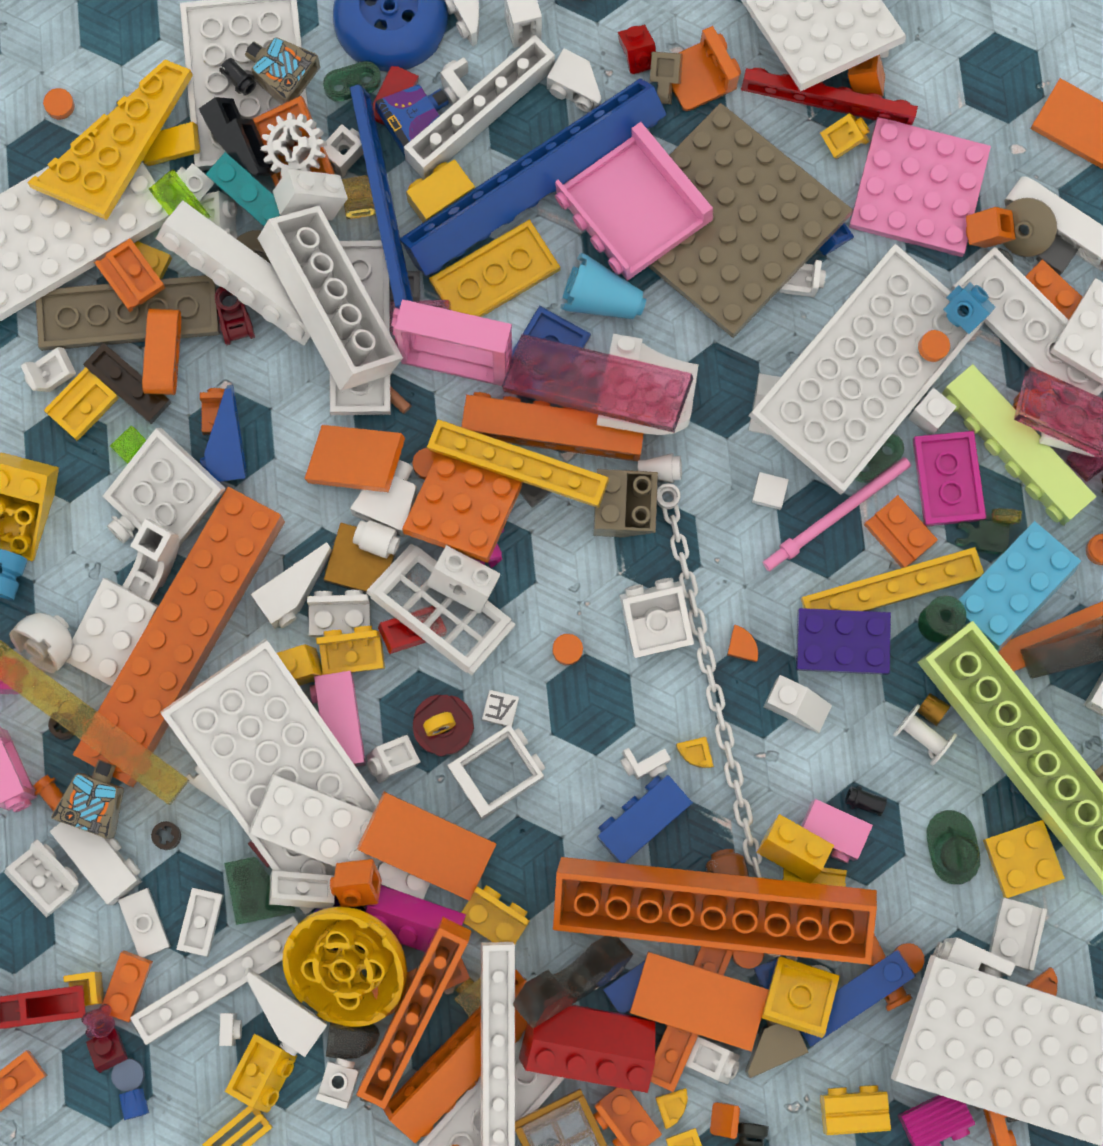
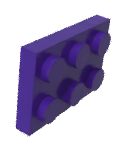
(843, 641)

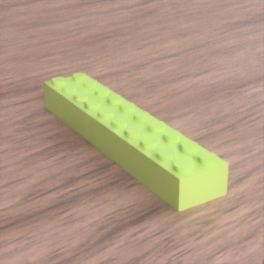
(1023, 742)

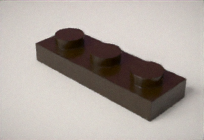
(125, 383)

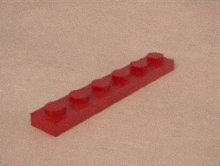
(826, 97)

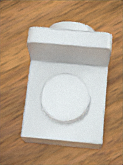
(392, 758)
(713, 1060)

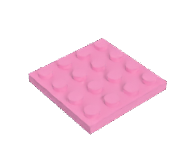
(919, 186)

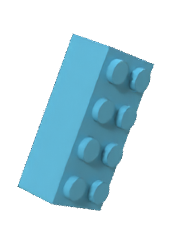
(1018, 584)

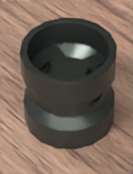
(751, 1130)

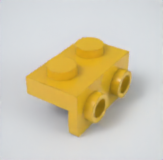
(351, 651)

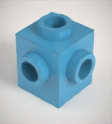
(968, 306)

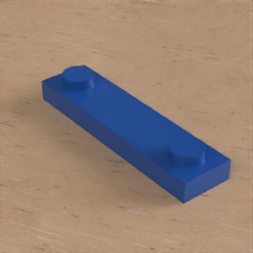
(866, 991)

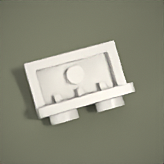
(43, 878)

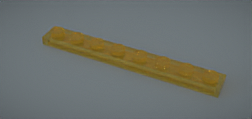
(90, 726)

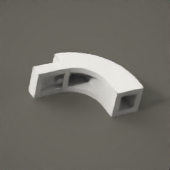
(155, 558)

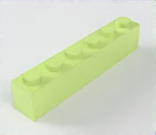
(1018, 446)

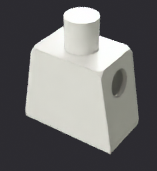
(388, 508)

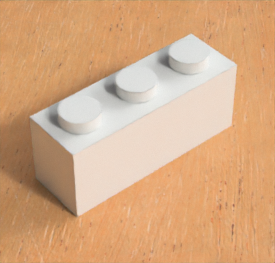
(99, 861)

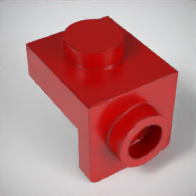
(638, 48)

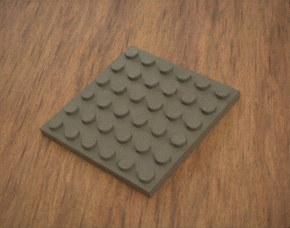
(763, 222)

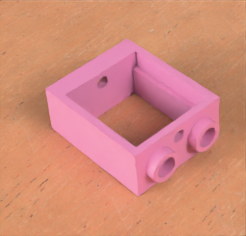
(15, 785)

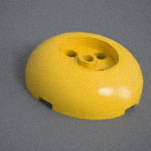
(334, 978)

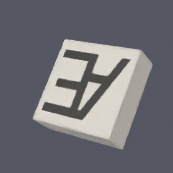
(500, 708)

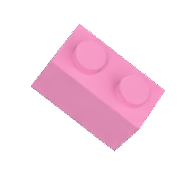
(839, 828)

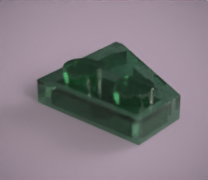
(251, 892)

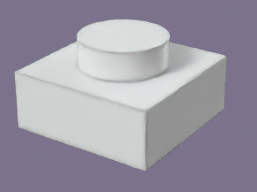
(229, 1029)

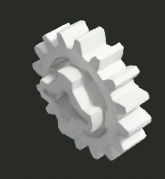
(291, 133)

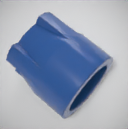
(133, 1104)

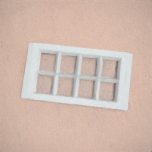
(439, 620)

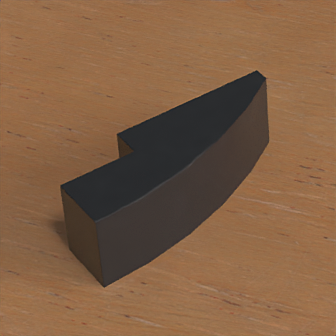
(236, 135)

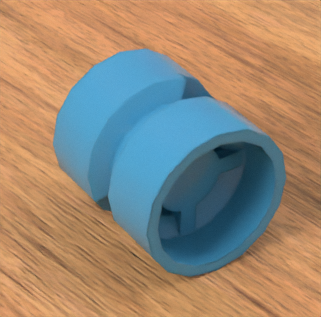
(11, 567)

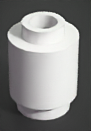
(376, 538)

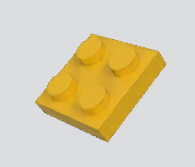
(1023, 859)
(800, 997)

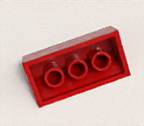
(592, 1048)

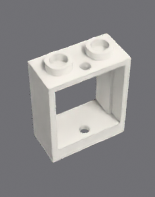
(518, 741)

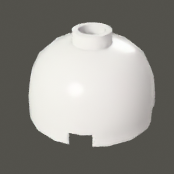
(44, 639)

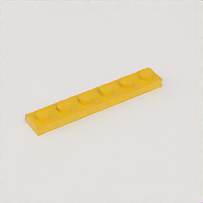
(518, 463)
(900, 583)

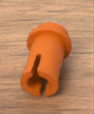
(48, 791)

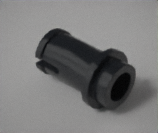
(243, 82)
(866, 801)

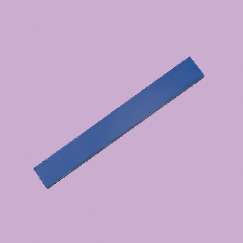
(381, 195)

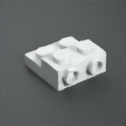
(656, 617)
(973, 957)

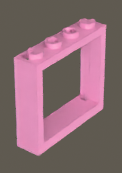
(453, 342)

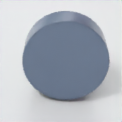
(128, 1075)

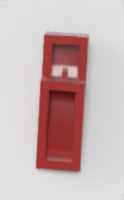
(42, 1007)

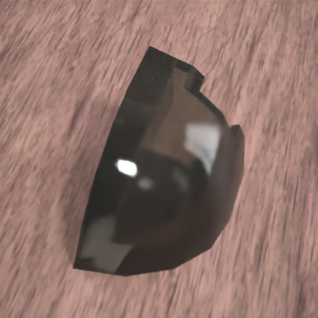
(351, 1041)

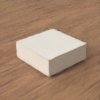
(770, 490)

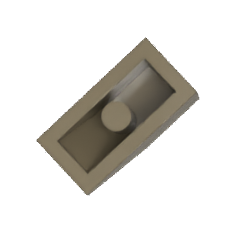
(774, 1047)

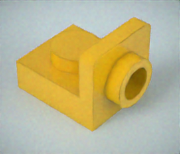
(845, 135)

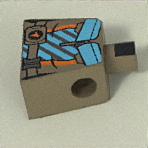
(282, 68)
(92, 802)

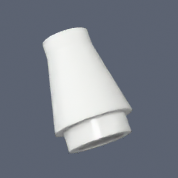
(668, 467)

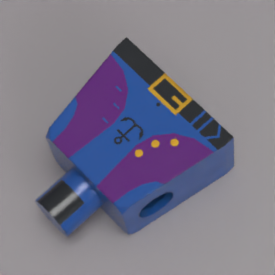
(409, 112)

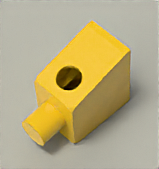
(302, 663)

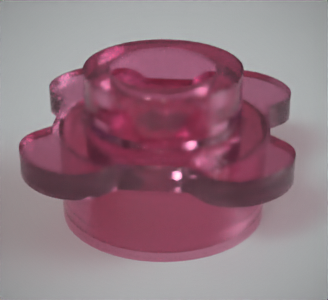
(99, 1022)

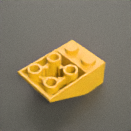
(25, 502)

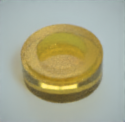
(1006, 515)

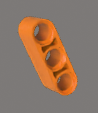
(161, 351)

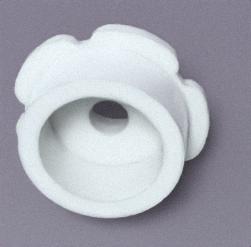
(121, 528)

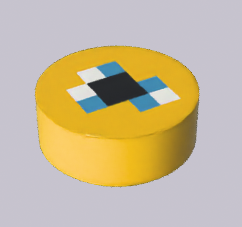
(439, 723)

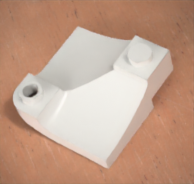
(634, 349)

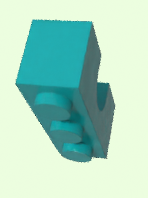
(244, 189)

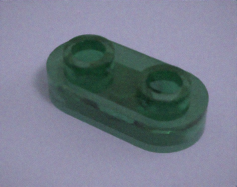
(349, 77)
(881, 461)

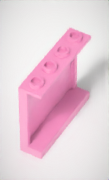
(635, 203)

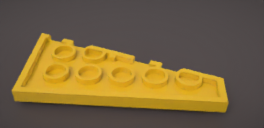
(112, 148)

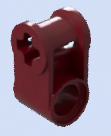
(234, 320)

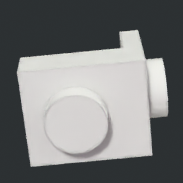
(451, 80)
(195, 180)
(806, 280)
(48, 371)
(653, 765)

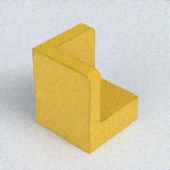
(92, 986)

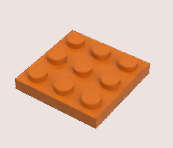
(462, 507)

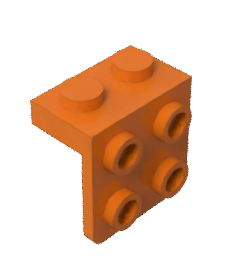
(706, 71)

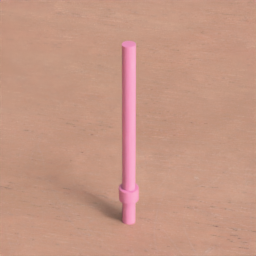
(791, 547)

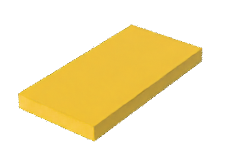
(496, 272)

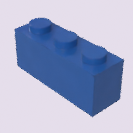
(643, 818)

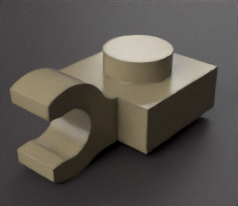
(665, 70)

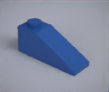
(224, 449)

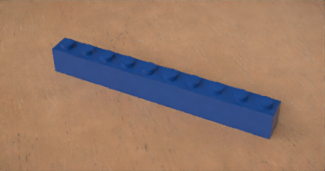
(531, 177)

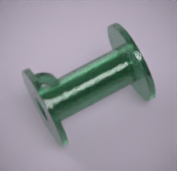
(942, 618)

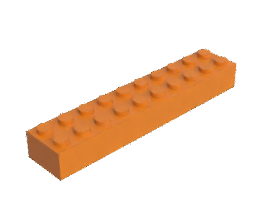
(188, 621)
(715, 910)

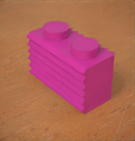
(936, 1121)

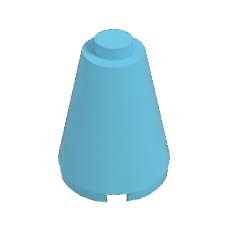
(601, 292)

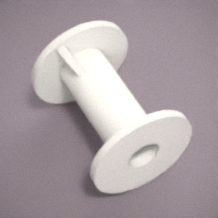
(925, 735)

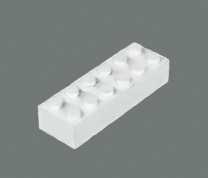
(329, 297)

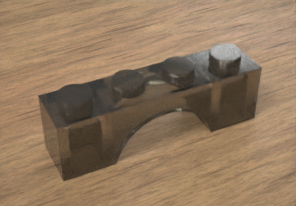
(551, 993)

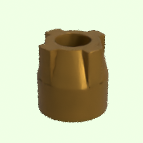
(933, 709)

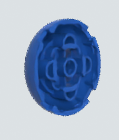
(401, 42)

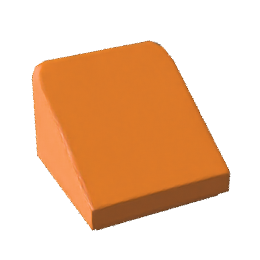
(725, 1120)

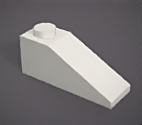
(288, 591)
(290, 1020)

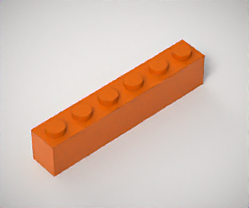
(548, 427)
(413, 1012)
(444, 1076)

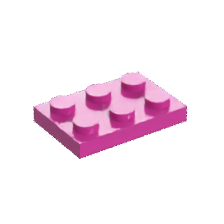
(949, 478)

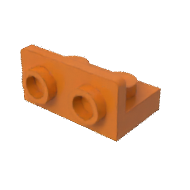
(626, 1119)

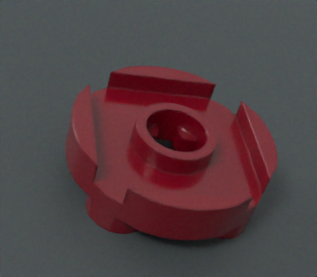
(444, 743)

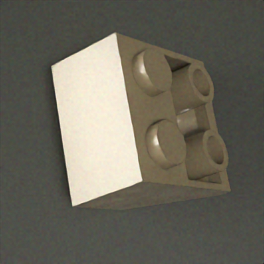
(627, 504)

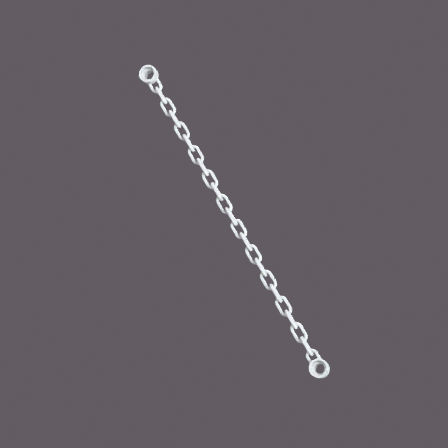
(674, 491)

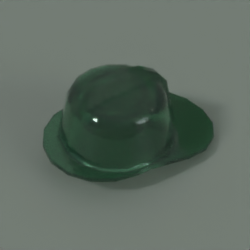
(953, 847)

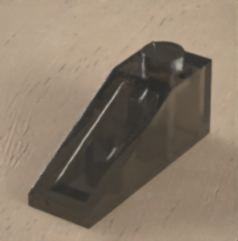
(1065, 650)

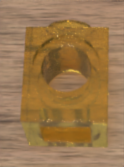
(359, 197)

